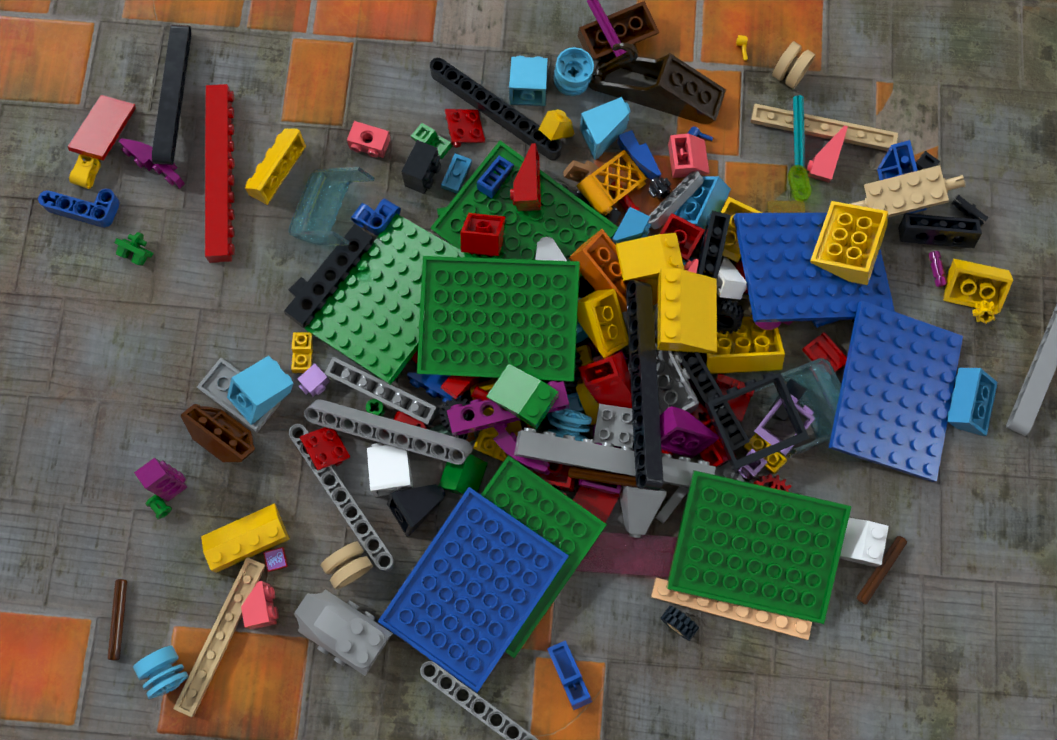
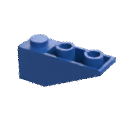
(432, 384)

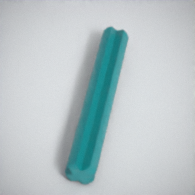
(799, 134)

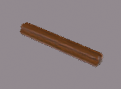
(602, 476)
(881, 571)
(117, 619)

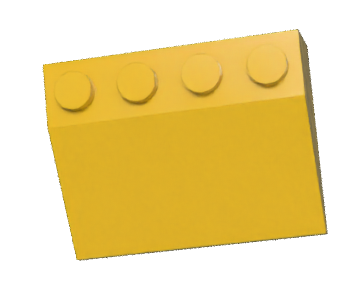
(850, 241)
(686, 312)
(746, 350)

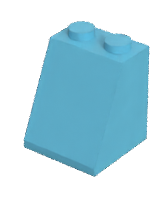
(528, 81)
(603, 125)
(259, 389)

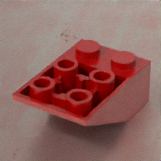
(608, 380)

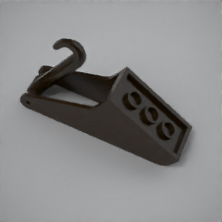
(678, 87)

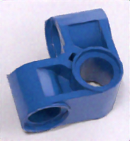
(367, 217)

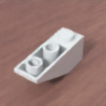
(729, 281)

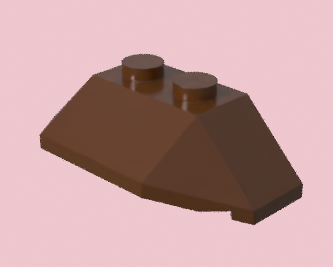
(218, 433)

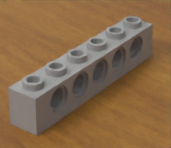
(382, 391)

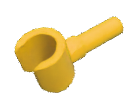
(742, 41)

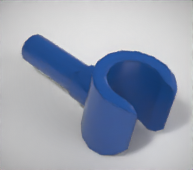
(696, 132)

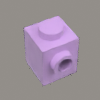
(313, 381)
(752, 469)

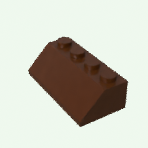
(630, 25)

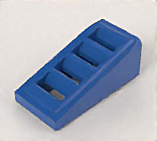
(489, 187)

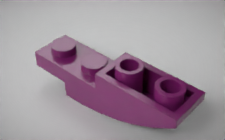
(143, 158)
(507, 443)

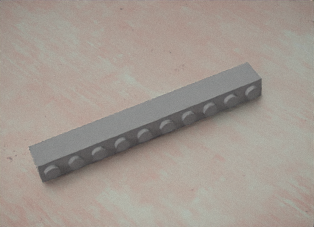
(600, 457)

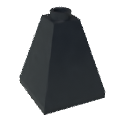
(414, 505)

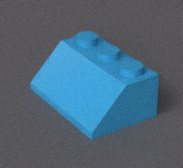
(707, 197)
(633, 226)
(972, 401)

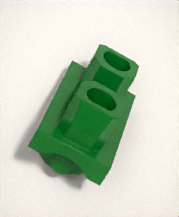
(140, 253)

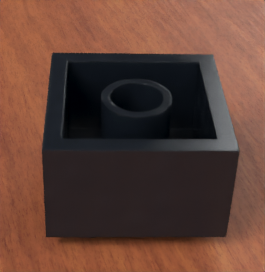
(421, 167)

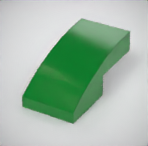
(429, 136)

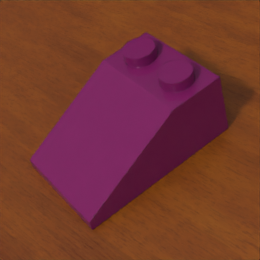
(684, 433)

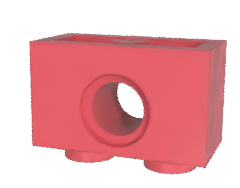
(361, 132)

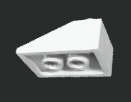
(864, 542)

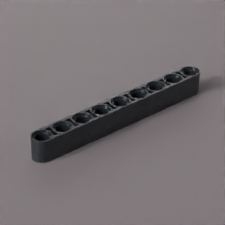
(171, 95)
(485, 106)

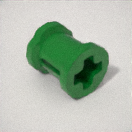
(375, 403)
(160, 512)

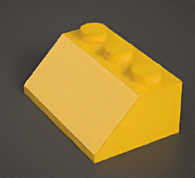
(973, 282)

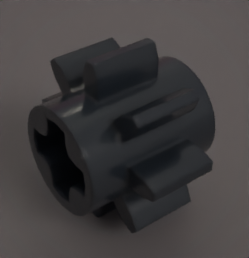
(659, 188)

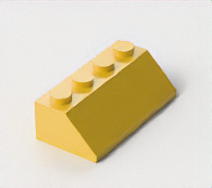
(276, 165)
(244, 538)

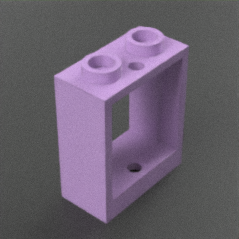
(770, 437)

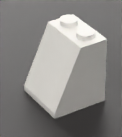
(388, 469)

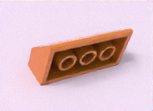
(601, 266)

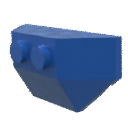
(897, 162)

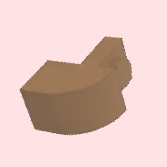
(578, 171)

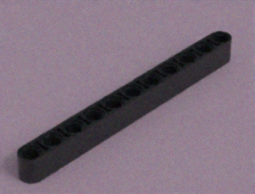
(644, 386)

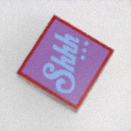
(275, 559)

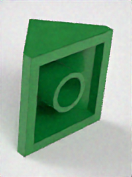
(459, 477)

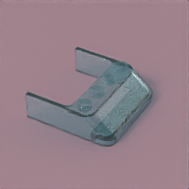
(321, 204)
(821, 397)

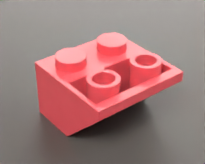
(687, 155)
(258, 608)

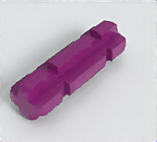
(937, 268)

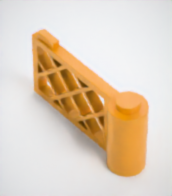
(598, 192)

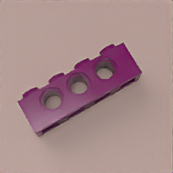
(161, 479)

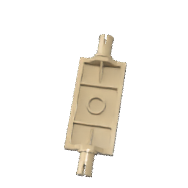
(910, 191)

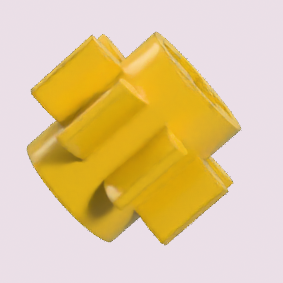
(985, 311)

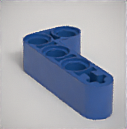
(77, 206)

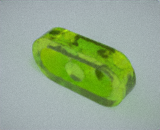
(799, 184)

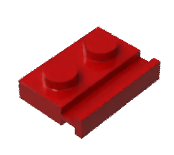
(825, 348)

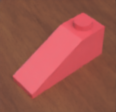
(824, 163)

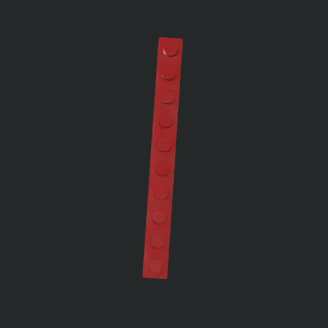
(219, 174)

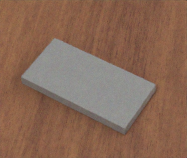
(216, 387)

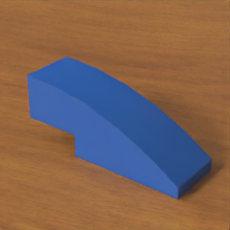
(639, 154)
(569, 675)

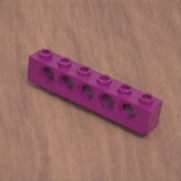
(499, 417)

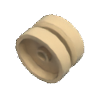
(793, 65)
(346, 565)

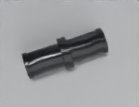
(969, 209)

